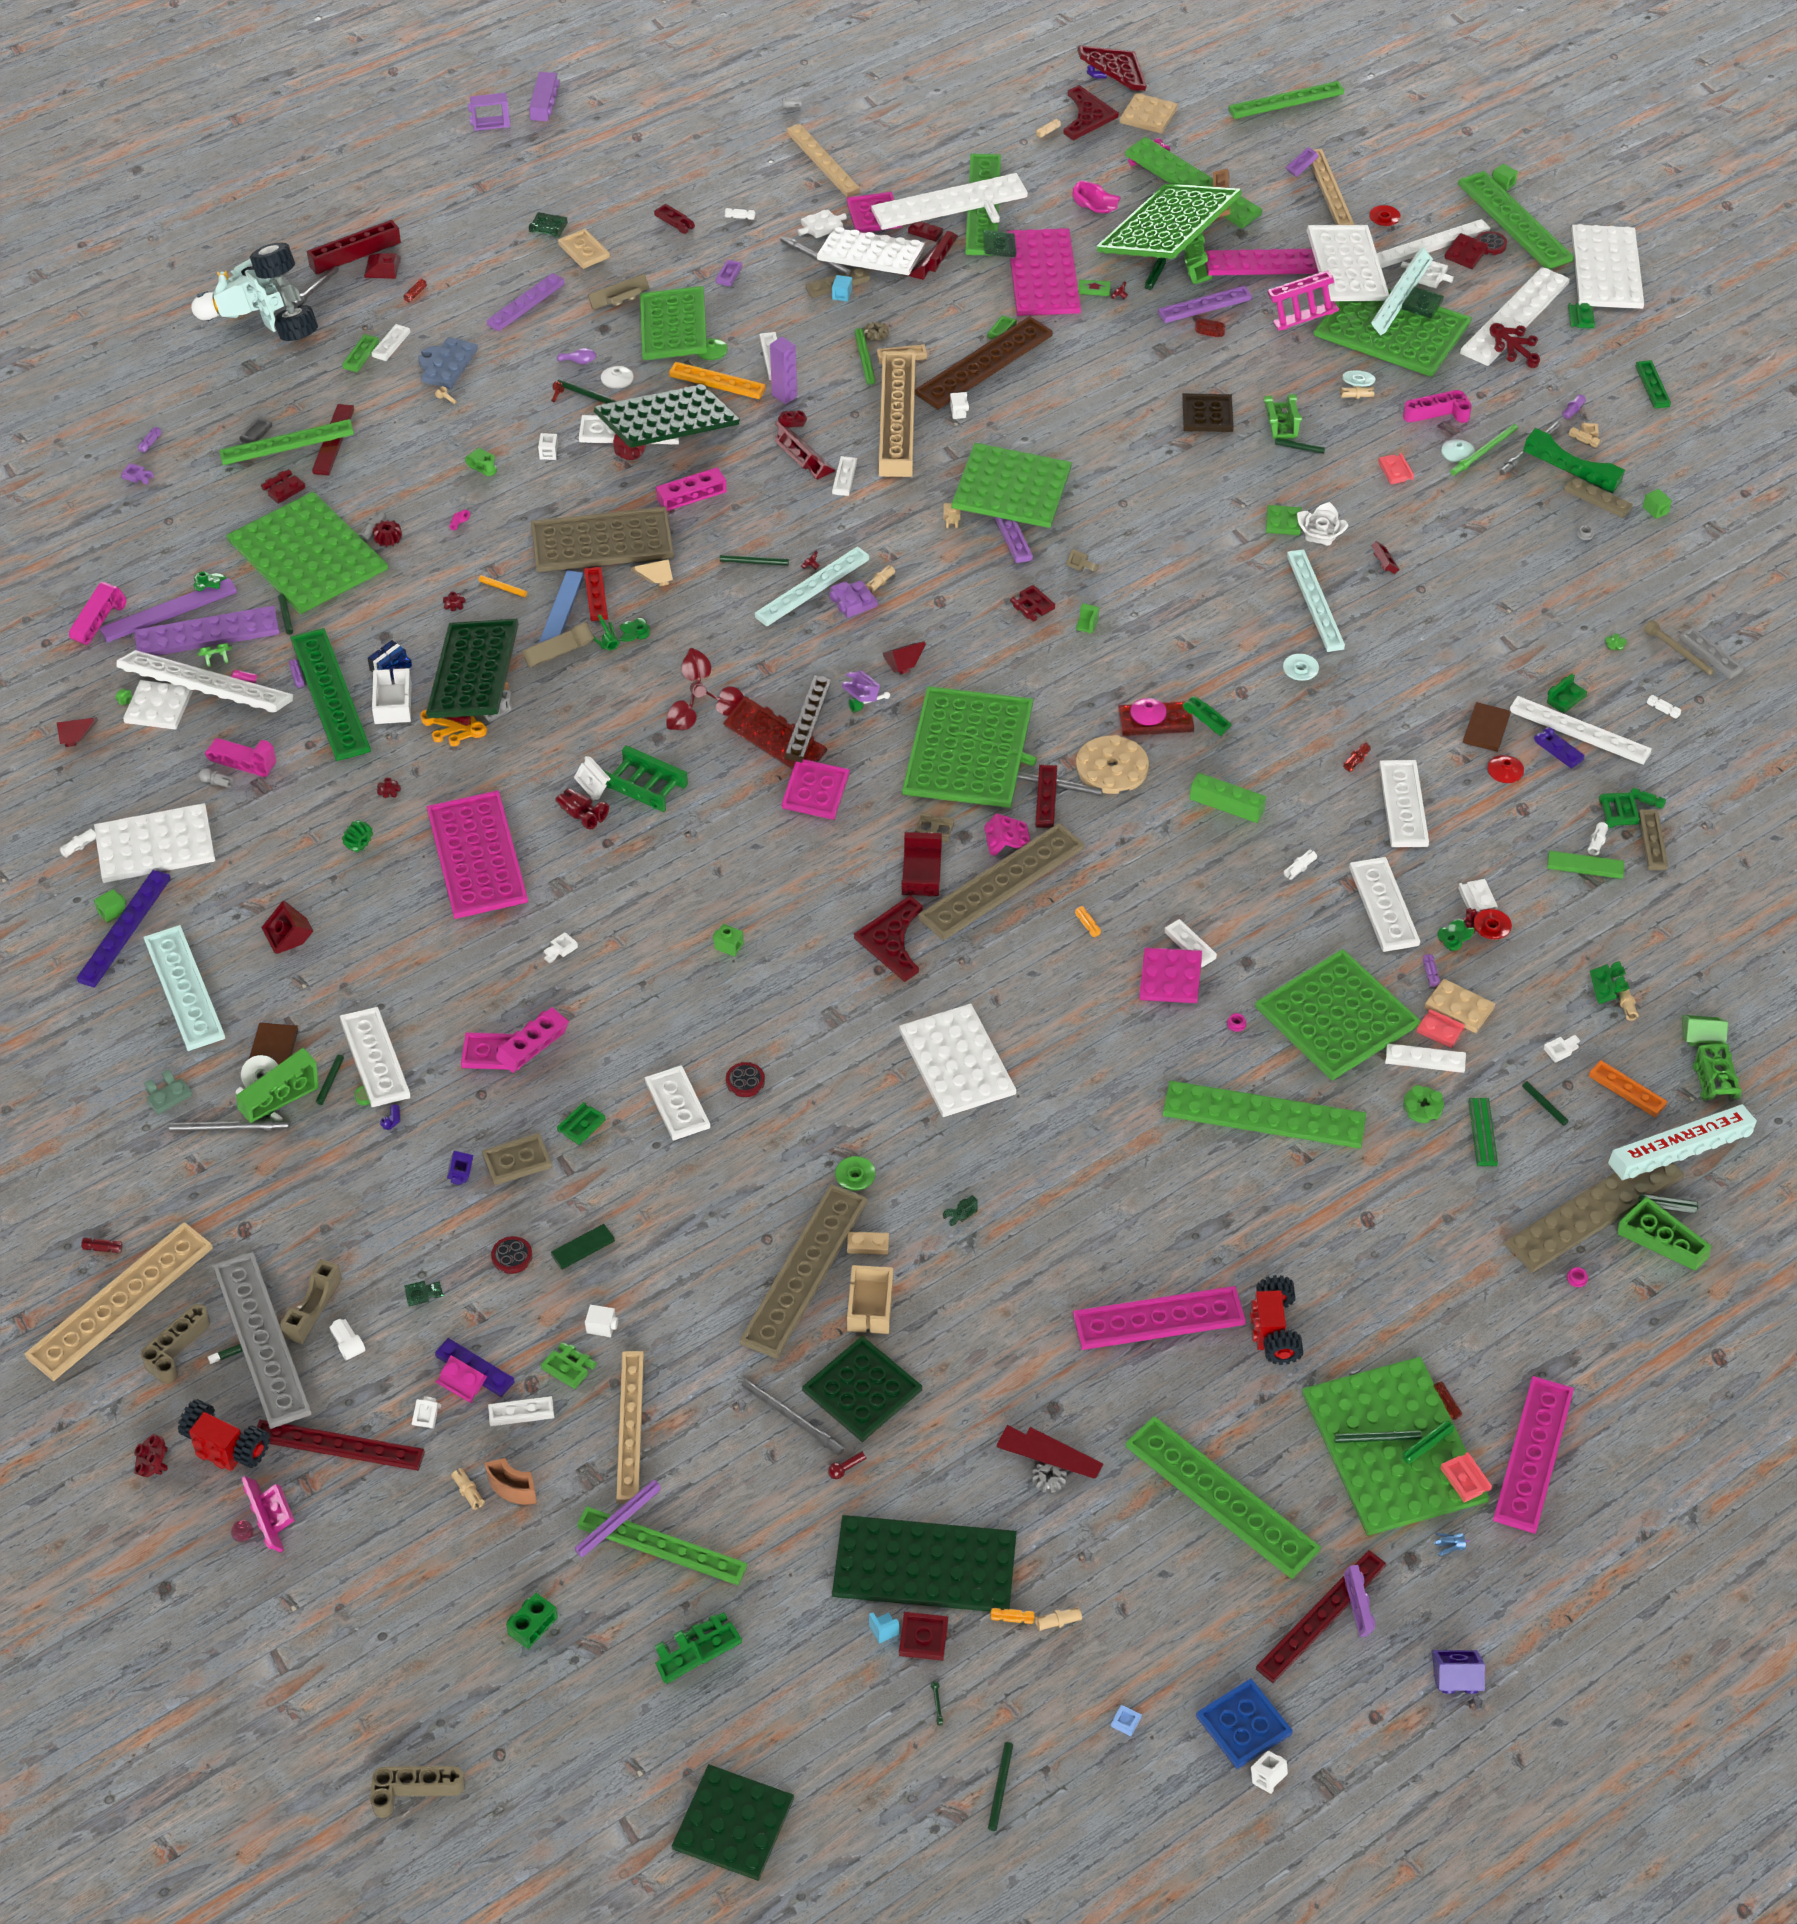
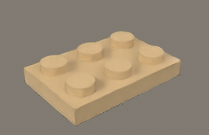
(583, 248)
(1460, 1005)

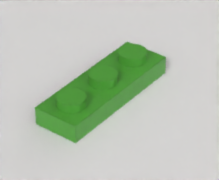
(360, 353)

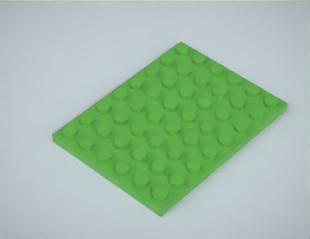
(1169, 221)
(1408, 342)
(307, 552)
(961, 768)
(1377, 1479)

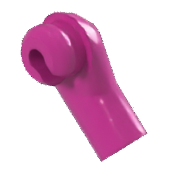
(458, 518)
(249, 677)

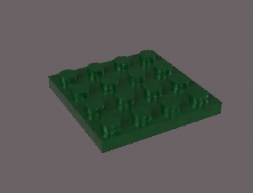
(862, 1388)
(733, 1822)

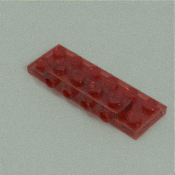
(768, 731)

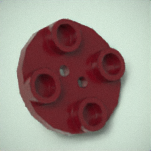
(625, 451)
(150, 1456)

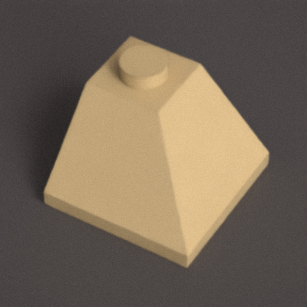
(655, 572)

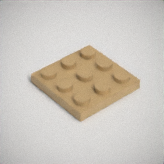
(1148, 113)

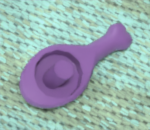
(580, 356)

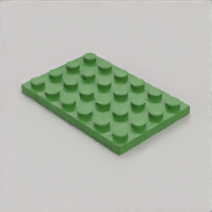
(673, 323)

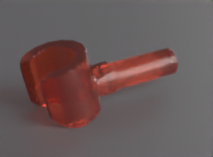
(557, 386)

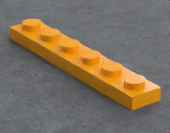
(717, 380)

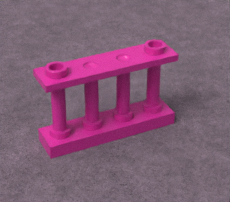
(1298, 287)

